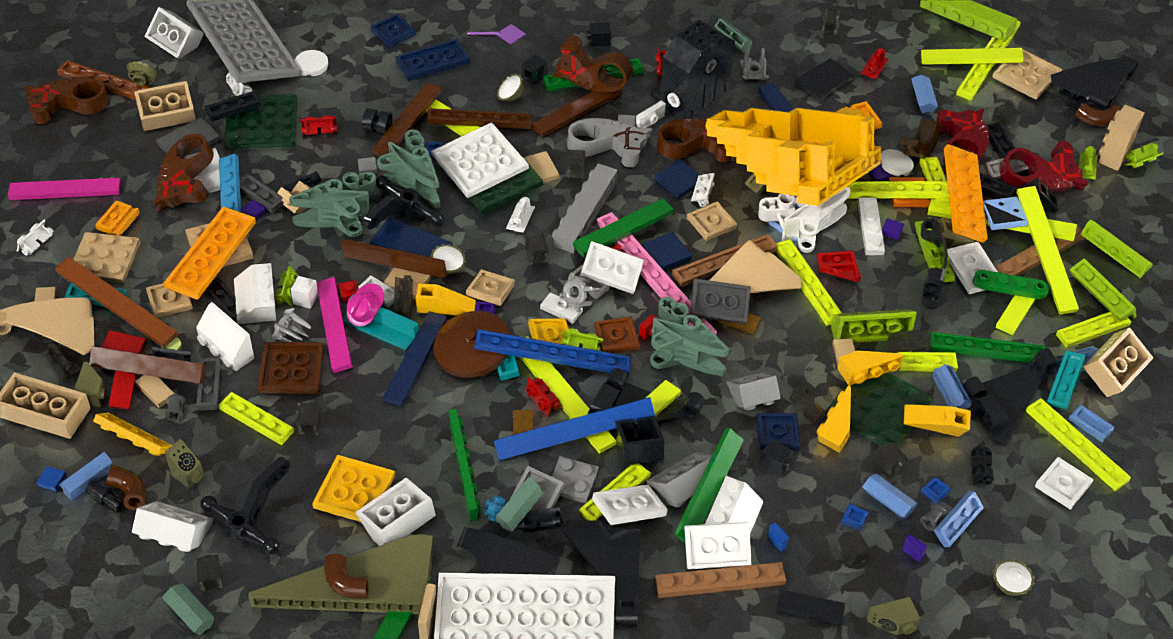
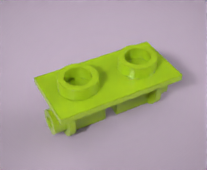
(1148, 154)
(1088, 163)
(285, 284)
(574, 338)

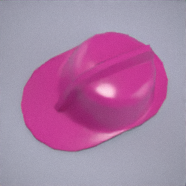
(365, 304)

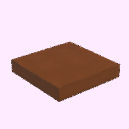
(617, 335)

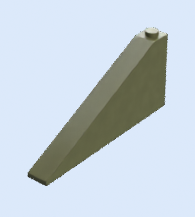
(394, 573)

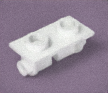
(238, 88)
(703, 189)
(521, 215)
(37, 232)

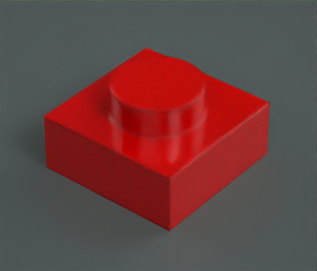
(347, 289)
(645, 328)

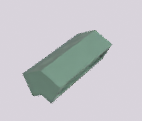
(734, 34)
(519, 505)
(189, 608)

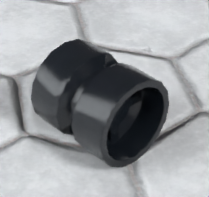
(377, 121)

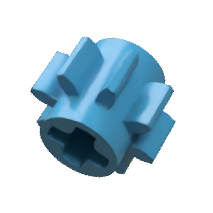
(494, 506)

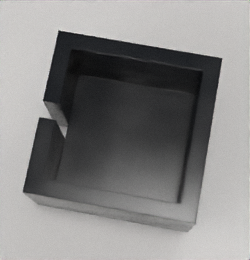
(645, 447)

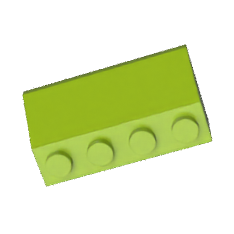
(872, 325)

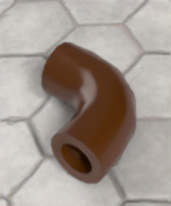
(1096, 117)
(130, 484)
(341, 581)

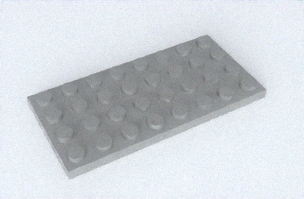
(243, 40)

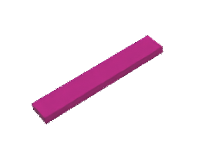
(64, 188)
(334, 325)

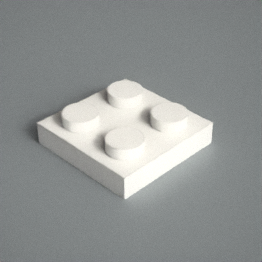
(1064, 483)

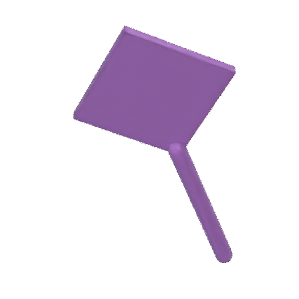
(509, 34)

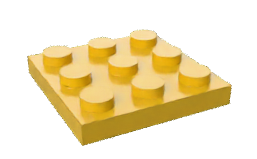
(351, 486)

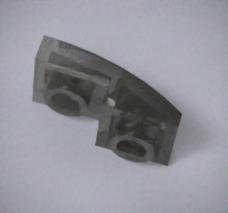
(909, 340)

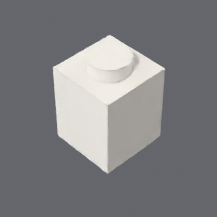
(304, 292)

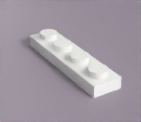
(871, 226)

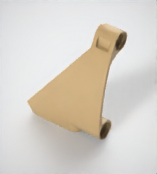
(757, 269)
(61, 319)

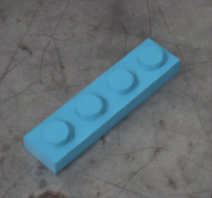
(230, 182)

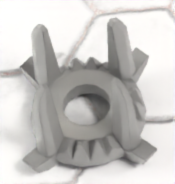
(747, 63)
(568, 295)
(285, 323)

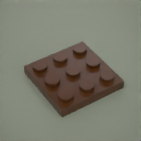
(291, 367)

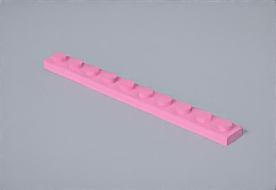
(651, 270)

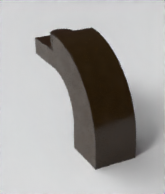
(924, 140)

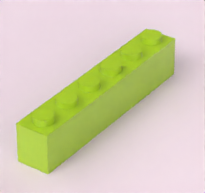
(974, 16)

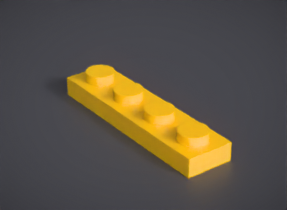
(128, 431)

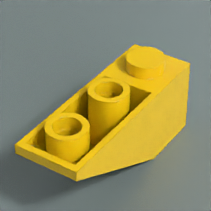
(442, 300)
(866, 364)
(940, 419)
(837, 427)

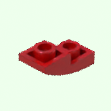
(122, 390)

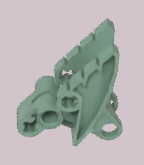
(412, 168)
(336, 206)
(685, 344)

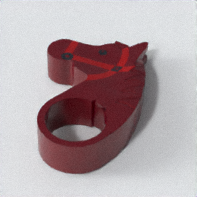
(967, 130)
(1057, 175)

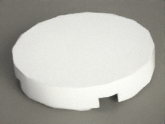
(312, 62)
(896, 162)

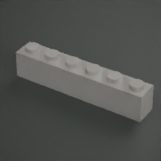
(585, 207)

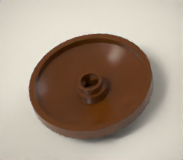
(456, 344)

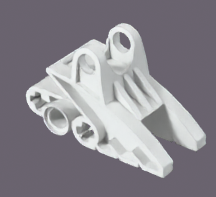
(806, 219)

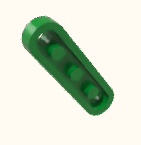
(1010, 284)

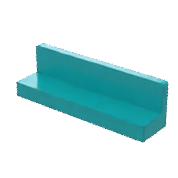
(389, 328)

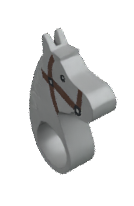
(609, 135)

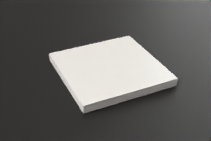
(479, 160)

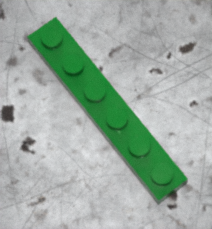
(466, 472)

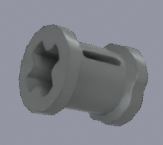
(175, 405)
(934, 516)

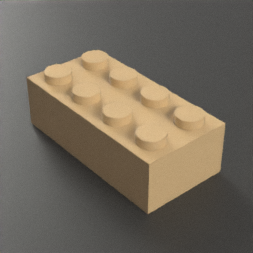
(43, 405)

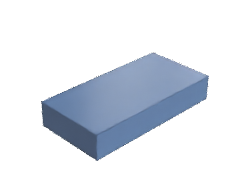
(1091, 423)

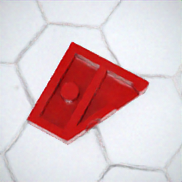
(839, 264)

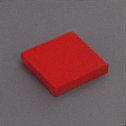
(124, 342)

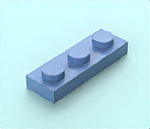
(958, 519)

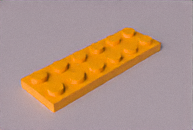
(965, 193)
(210, 253)

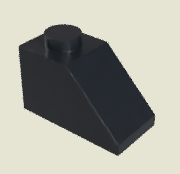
(1047, 198)

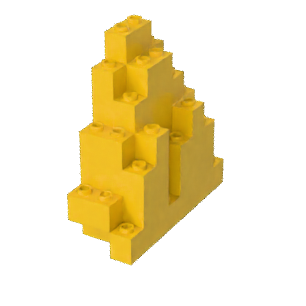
(799, 150)

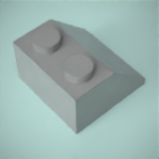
(754, 390)

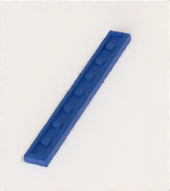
(550, 352)
(571, 429)

